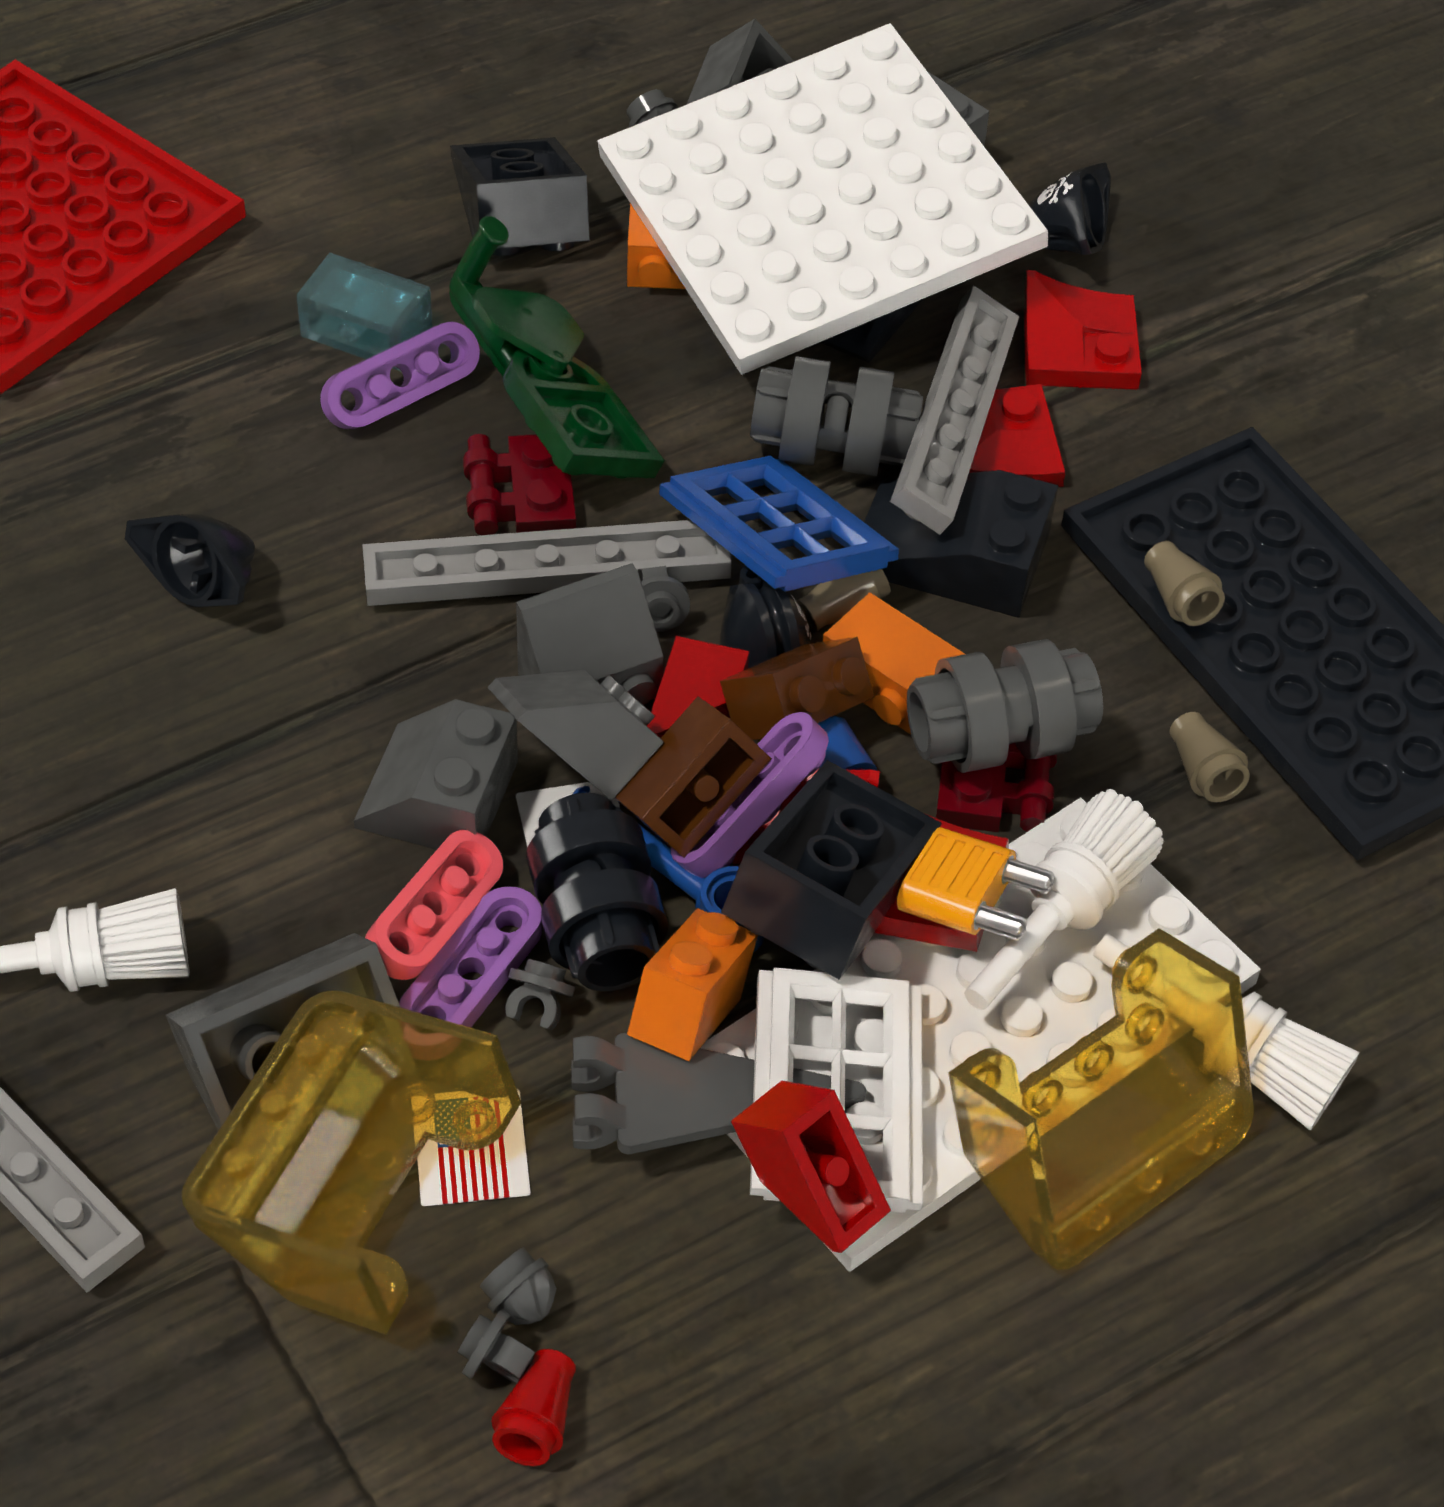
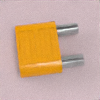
(962, 879)

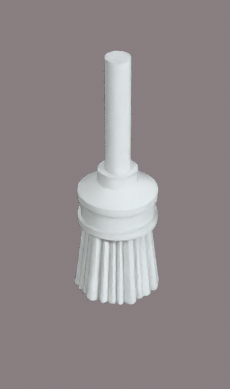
(1090, 866)
(108, 943)
(1285, 1058)

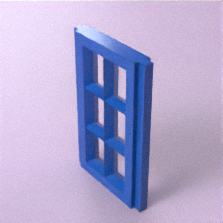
(863, 550)

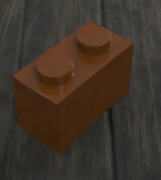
(808, 679)
(693, 776)

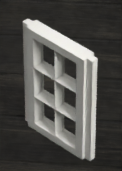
(900, 1063)

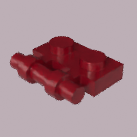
(539, 494)
(980, 796)

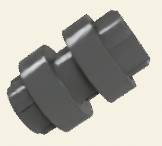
(792, 407)
(1033, 700)

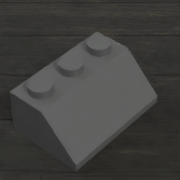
(236, 1028)

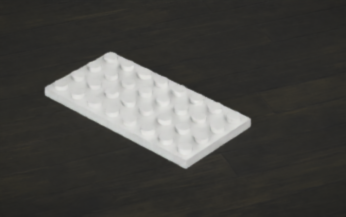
(1032, 1020)

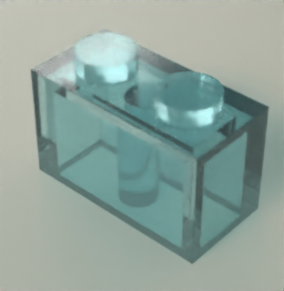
(361, 307)

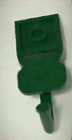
(558, 395)

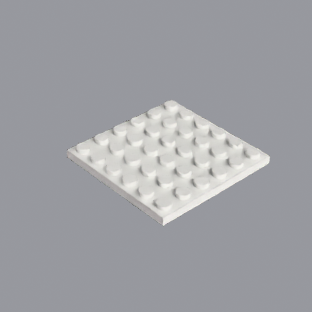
(820, 197)

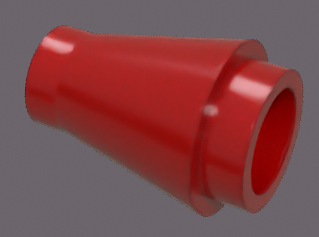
(534, 1414)

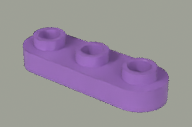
(421, 369)
(796, 751)
(480, 949)

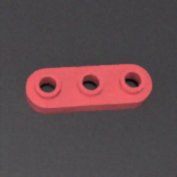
(435, 903)

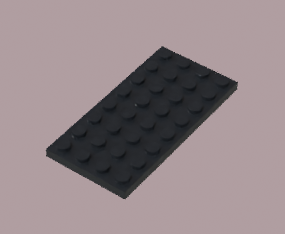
(1314, 638)

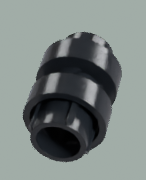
(596, 891)

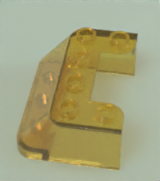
(1119, 1111)
(332, 1137)

